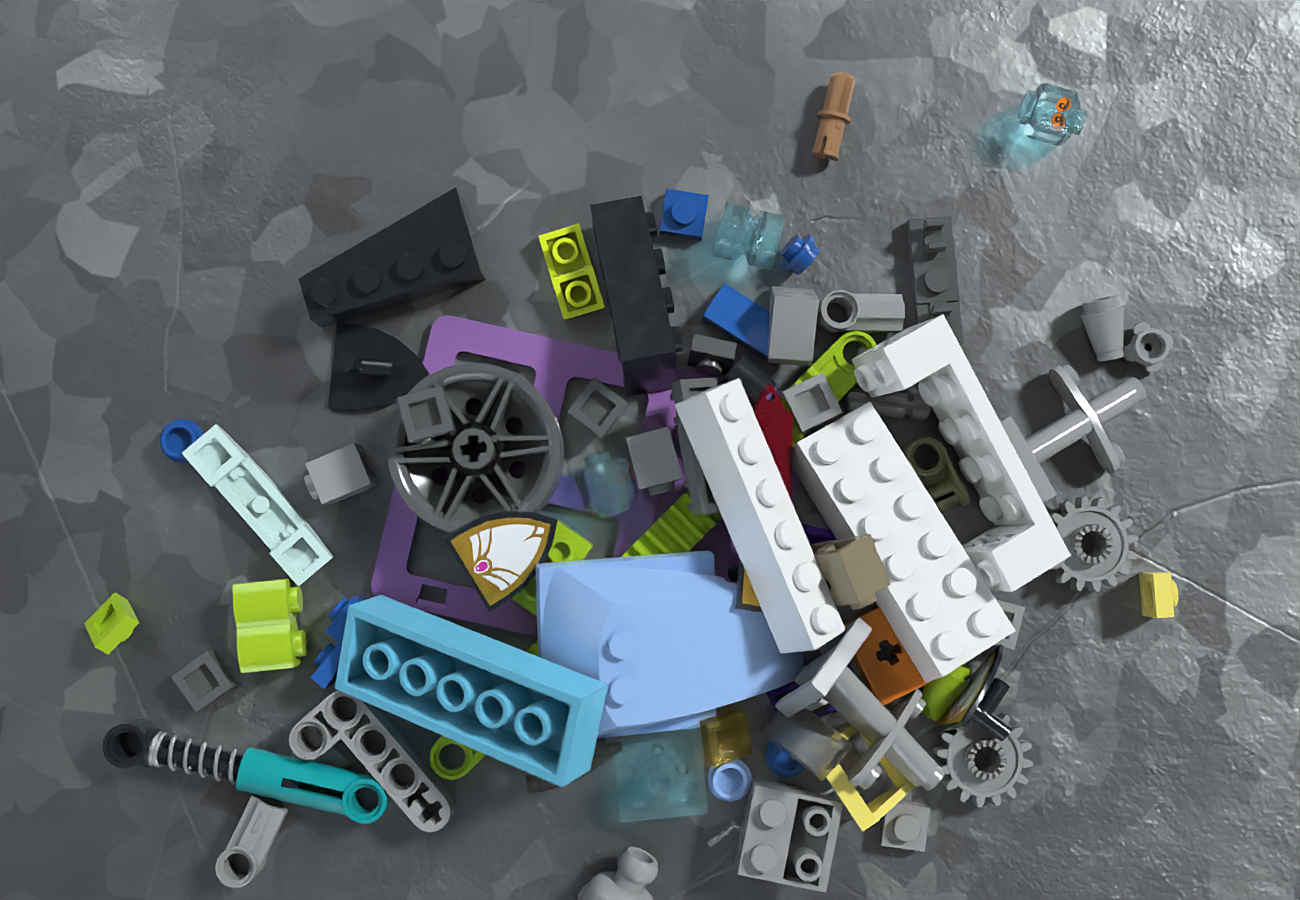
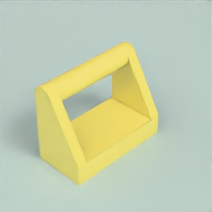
(867, 814)

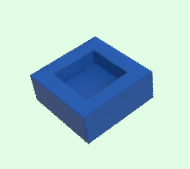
(684, 214)

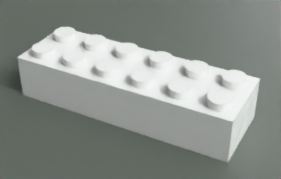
(935, 591)

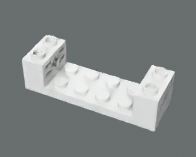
(1024, 535)

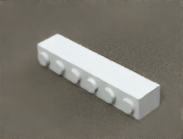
(760, 517)

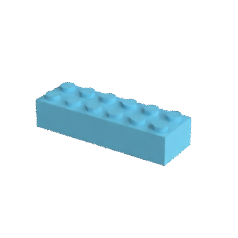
(471, 688)

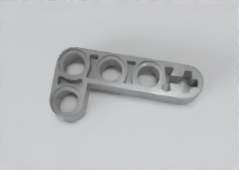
(380, 764)

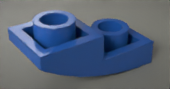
(329, 657)

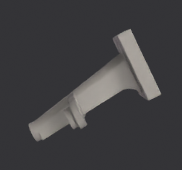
(1083, 420)
(839, 686)

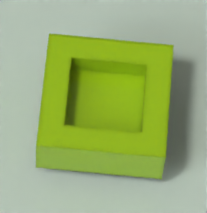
(111, 623)

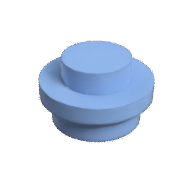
(730, 780)

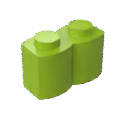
(268, 625)

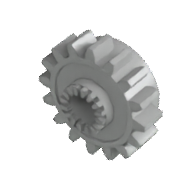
(1109, 538)
(992, 778)

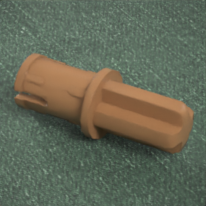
(834, 116)

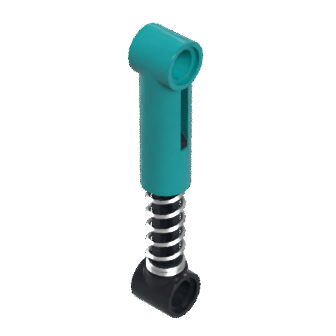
(253, 773)

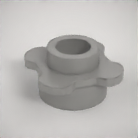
(1159, 342)

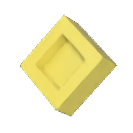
(1158, 594)

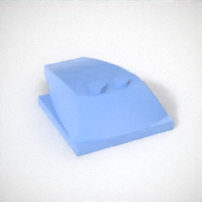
(658, 637)

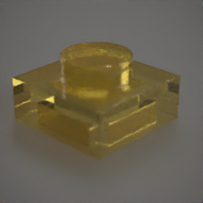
(725, 737)

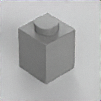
(654, 461)
(339, 475)

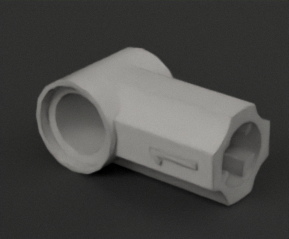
(863, 313)
(252, 839)

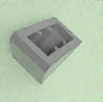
(792, 325)

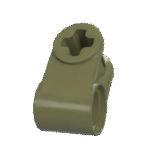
(939, 476)

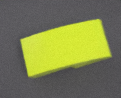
(571, 271)

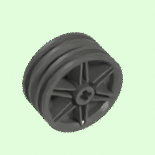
(503, 397)

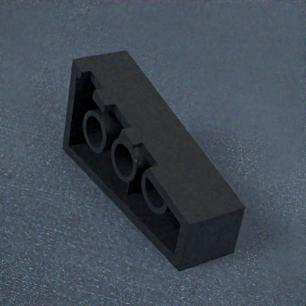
(399, 264)
(636, 296)

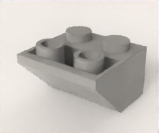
(788, 835)

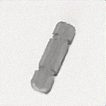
(890, 404)

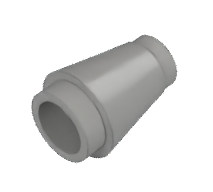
(1105, 326)

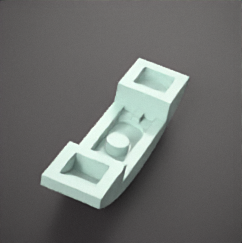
(259, 503)

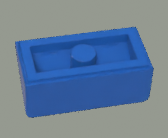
(740, 320)

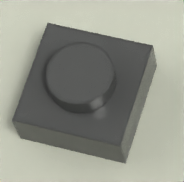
(711, 355)
(597, 408)
(426, 414)
(203, 680)

